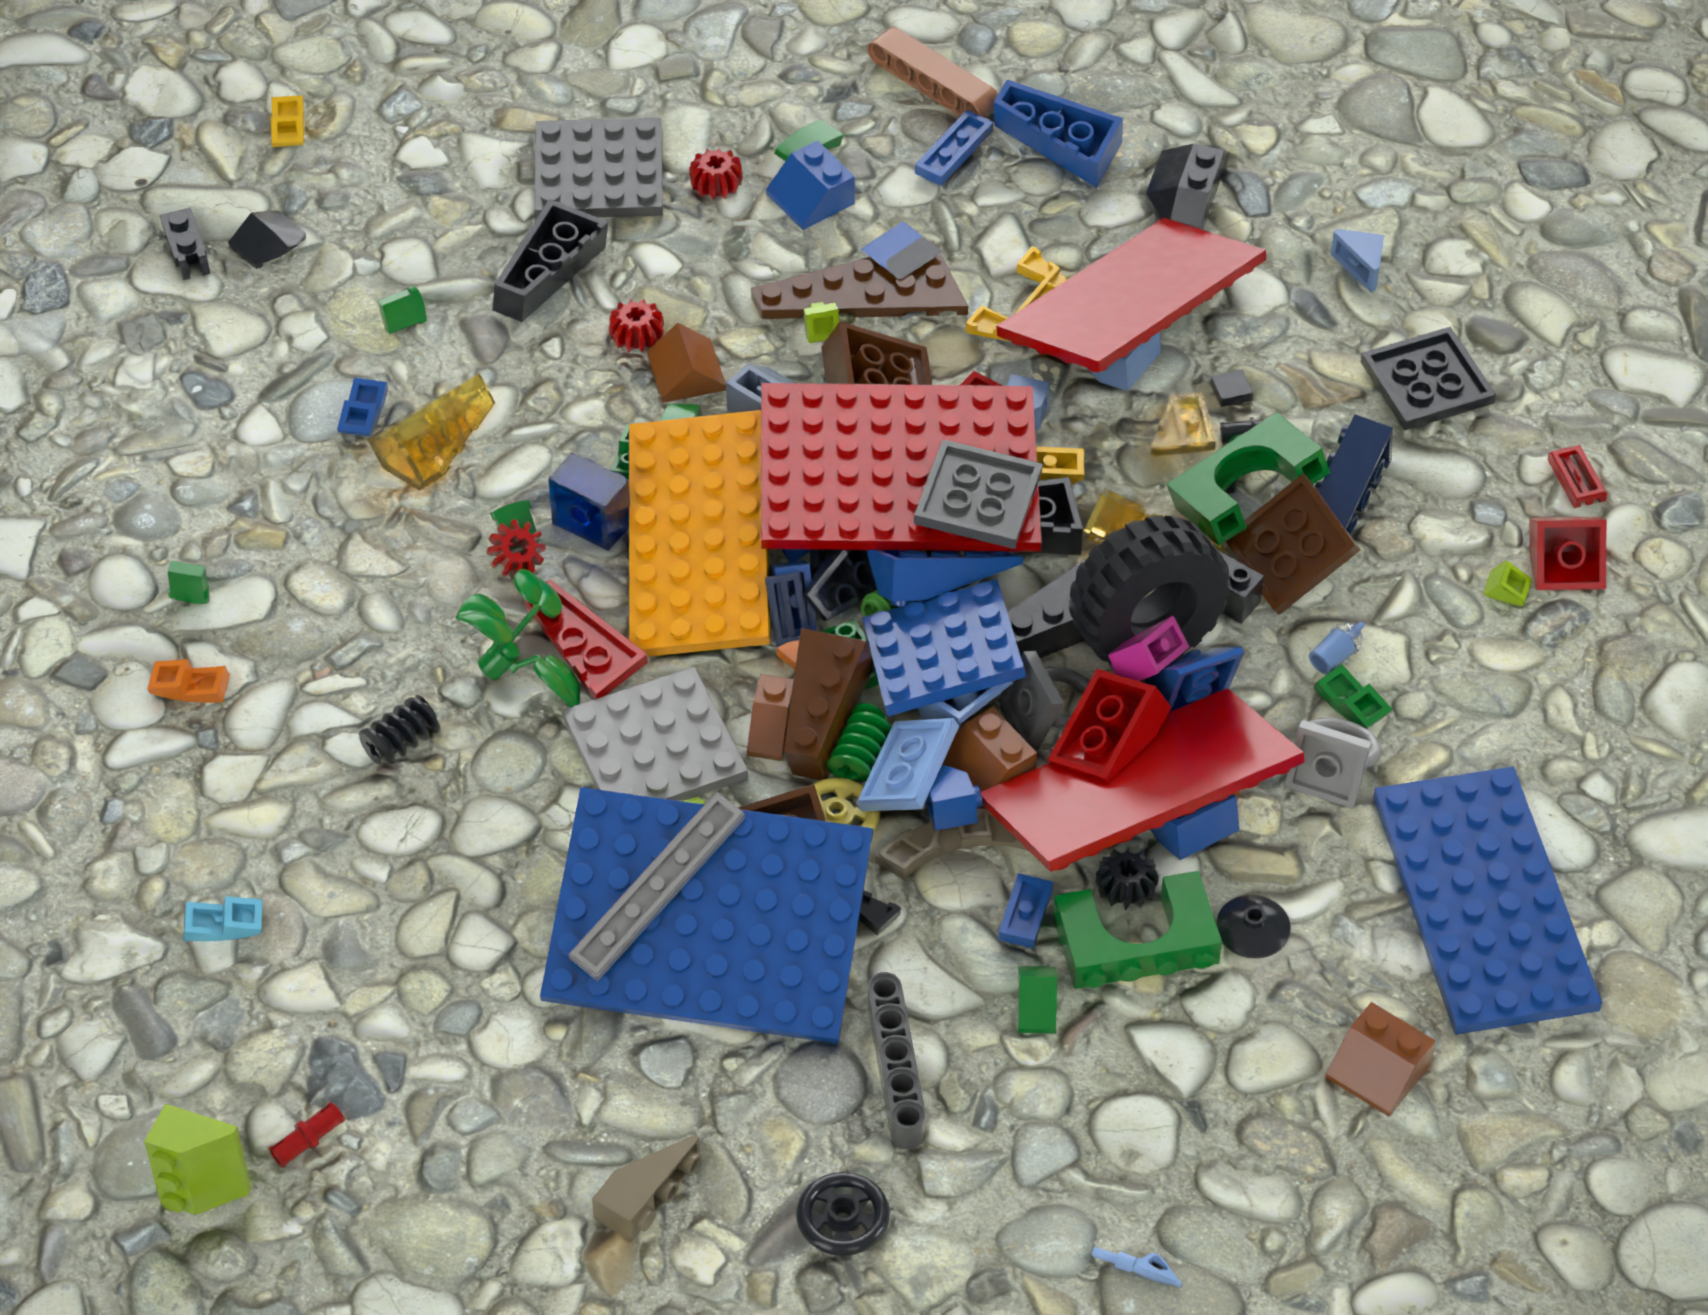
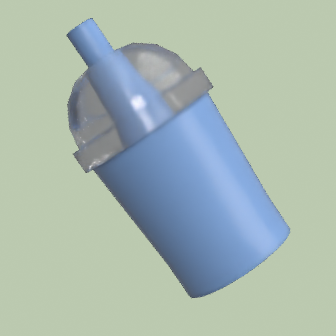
(1337, 646)

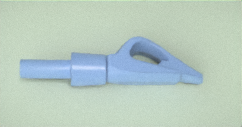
(1140, 1266)

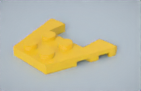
(1032, 266)

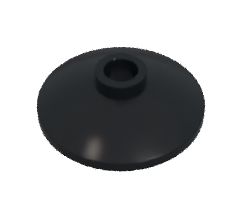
(1251, 937)

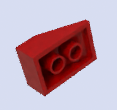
(1110, 726)

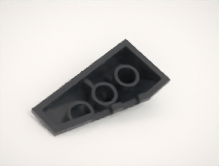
(840, 582)

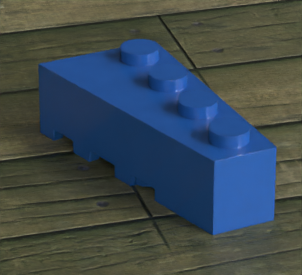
(1060, 129)

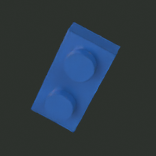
(1025, 910)

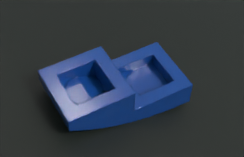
(363, 408)

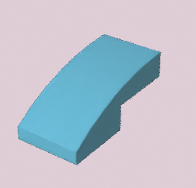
(219, 922)

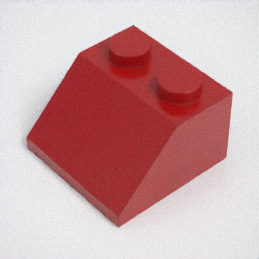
(1568, 552)

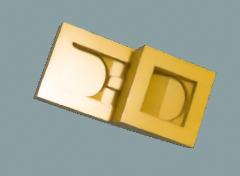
(287, 121)

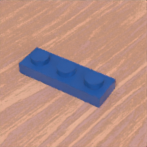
(953, 147)

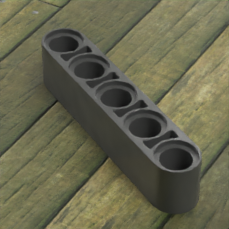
(900, 1074)

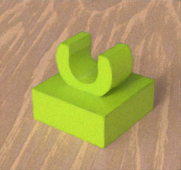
(820, 321)

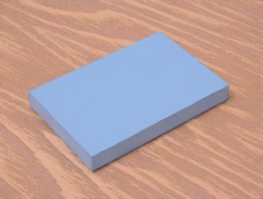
(907, 765)

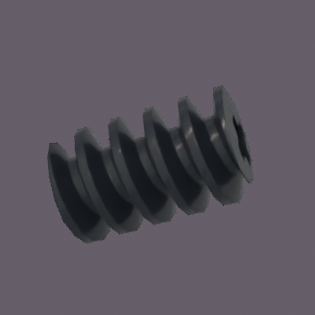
(399, 728)

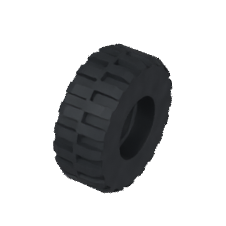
(1135, 560)

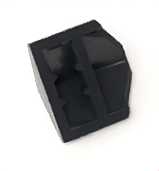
(265, 237)

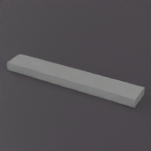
(656, 886)

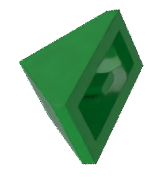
(1037, 999)

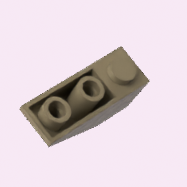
(638, 1190)

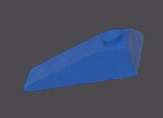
(916, 576)

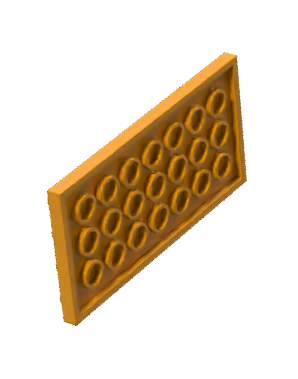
(697, 535)

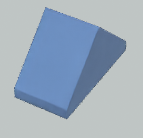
(1359, 254)

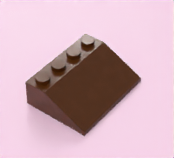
(870, 357)

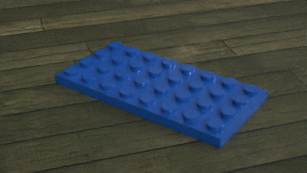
(1486, 901)

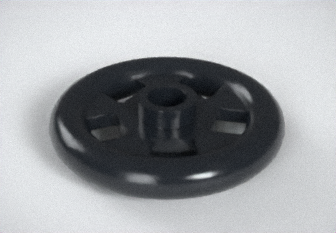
(843, 1243)

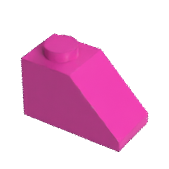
(1149, 651)

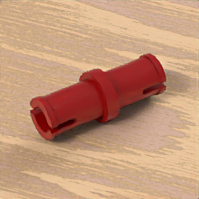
(306, 1134)

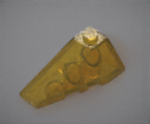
(428, 439)

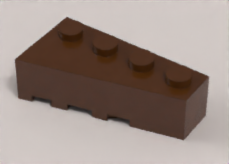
(826, 688)

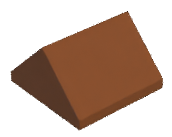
(685, 365)

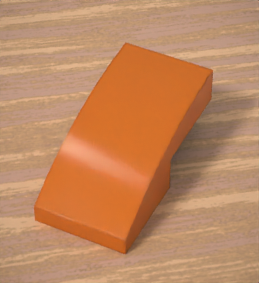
(181, 682)

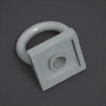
(1334, 759)

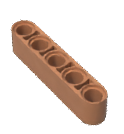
(931, 73)

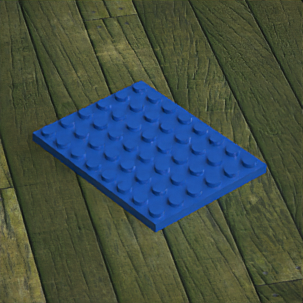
(746, 943)

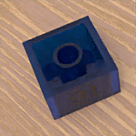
(589, 501)

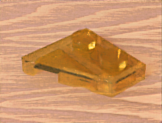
(1184, 426)

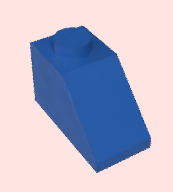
(804, 569)
(953, 799)

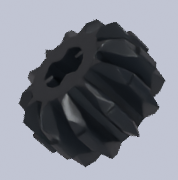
(1127, 878)

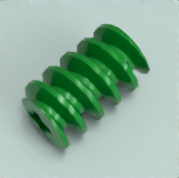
(859, 743)

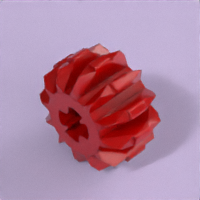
(716, 173)
(636, 325)
(514, 537)

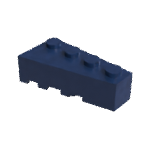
(1356, 468)

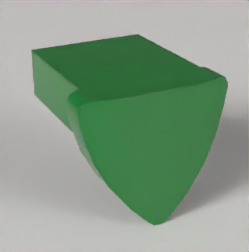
(402, 309)
(518, 511)
(188, 583)

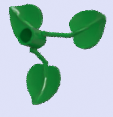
(502, 655)

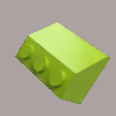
(195, 1161)

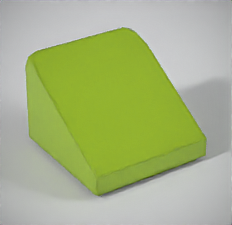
(1508, 584)

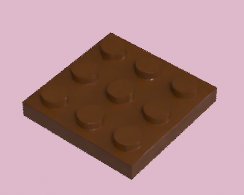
(1293, 543)

